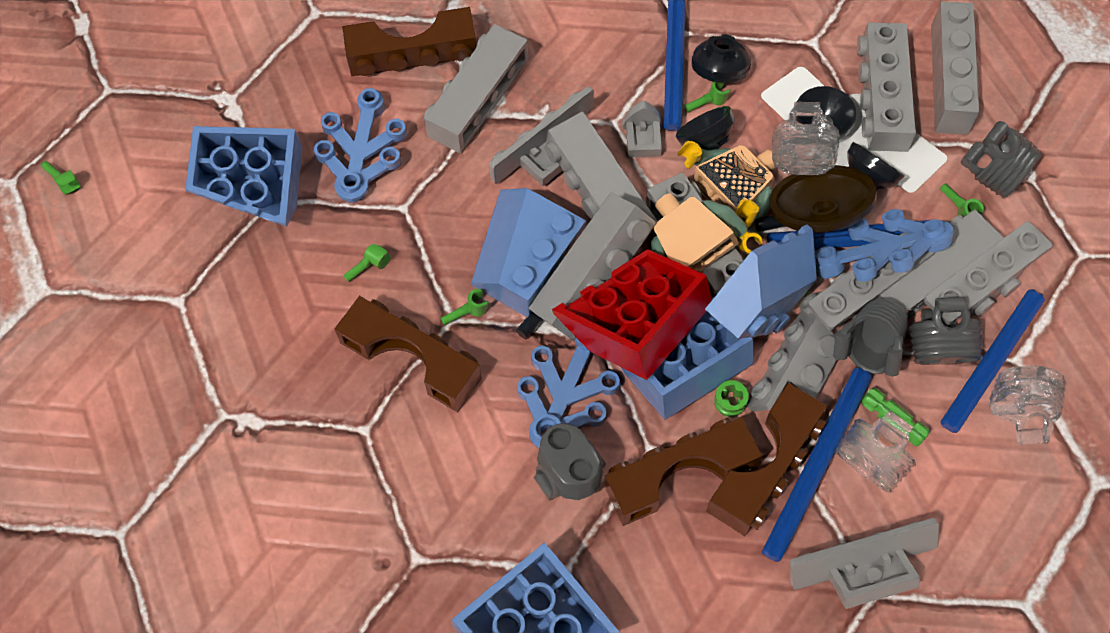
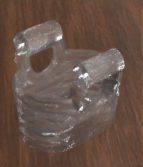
(805, 147)
(1028, 393)
(876, 462)

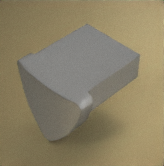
(643, 130)

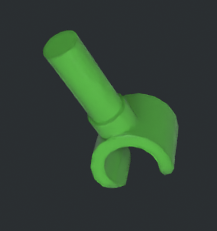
(714, 96)
(66, 181)
(971, 204)
(373, 255)
(468, 308)

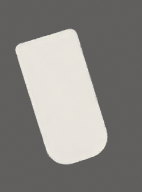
(787, 91)
(916, 164)

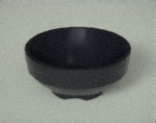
(721, 59)
(835, 105)
(708, 129)
(878, 170)

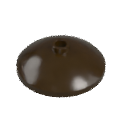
(823, 200)

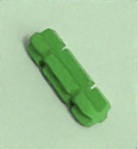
(875, 401)

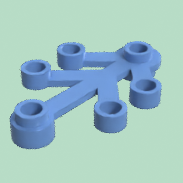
(360, 148)
(884, 247)
(564, 392)

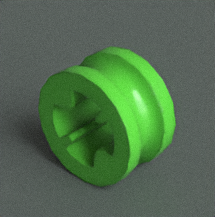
(723, 405)

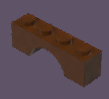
(374, 51)
(373, 330)
(723, 448)
(743, 495)

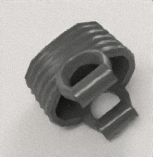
(1010, 159)
(874, 338)
(944, 345)
(568, 464)

